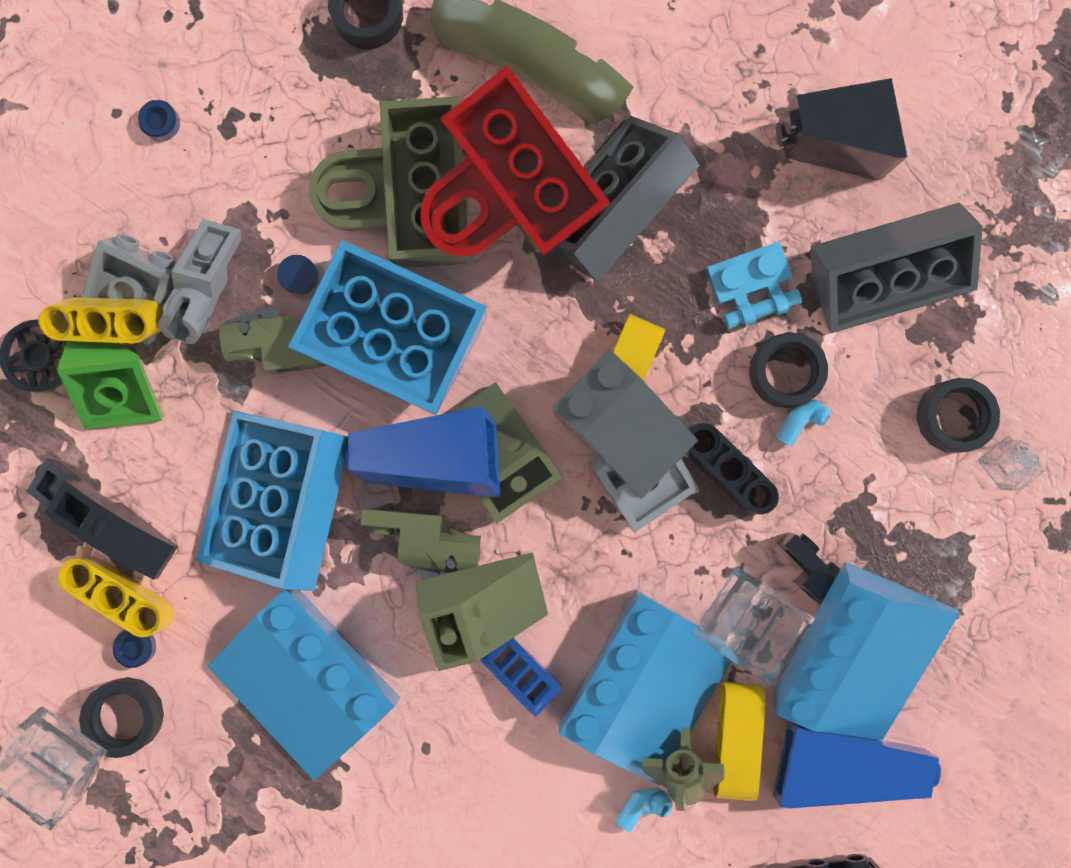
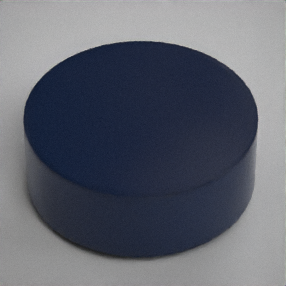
(159, 120)
(297, 274)
(133, 650)

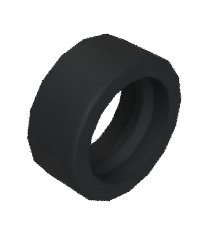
(367, 37)
(816, 359)
(987, 408)
(147, 698)

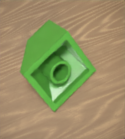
(107, 385)

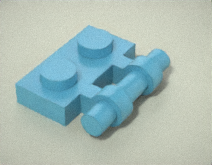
(749, 274)

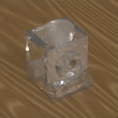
(1012, 464)

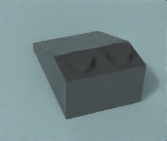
(624, 423)

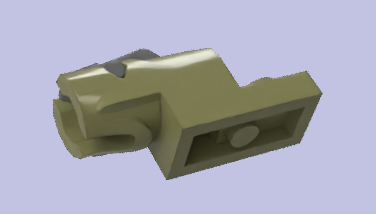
(264, 336)
(423, 541)

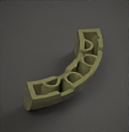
(532, 52)

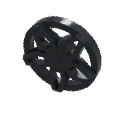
(34, 357)

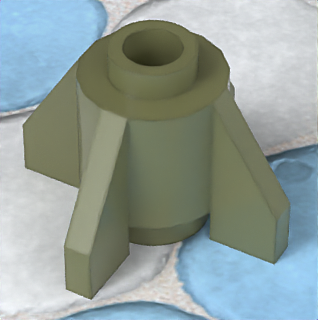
(684, 773)

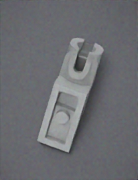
(198, 281)

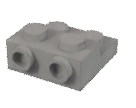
(128, 272)
(639, 512)

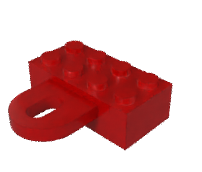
(514, 171)

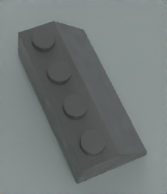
(638, 176)
(897, 266)

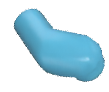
(799, 417)
(643, 802)

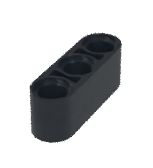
(746, 478)

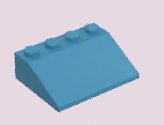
(389, 327)
(273, 501)
(861, 656)
(304, 681)
(643, 687)

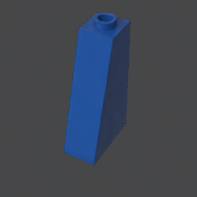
(430, 453)
(850, 770)

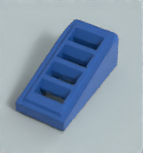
(534, 705)

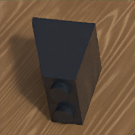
(845, 129)

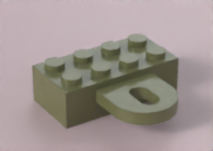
(412, 158)

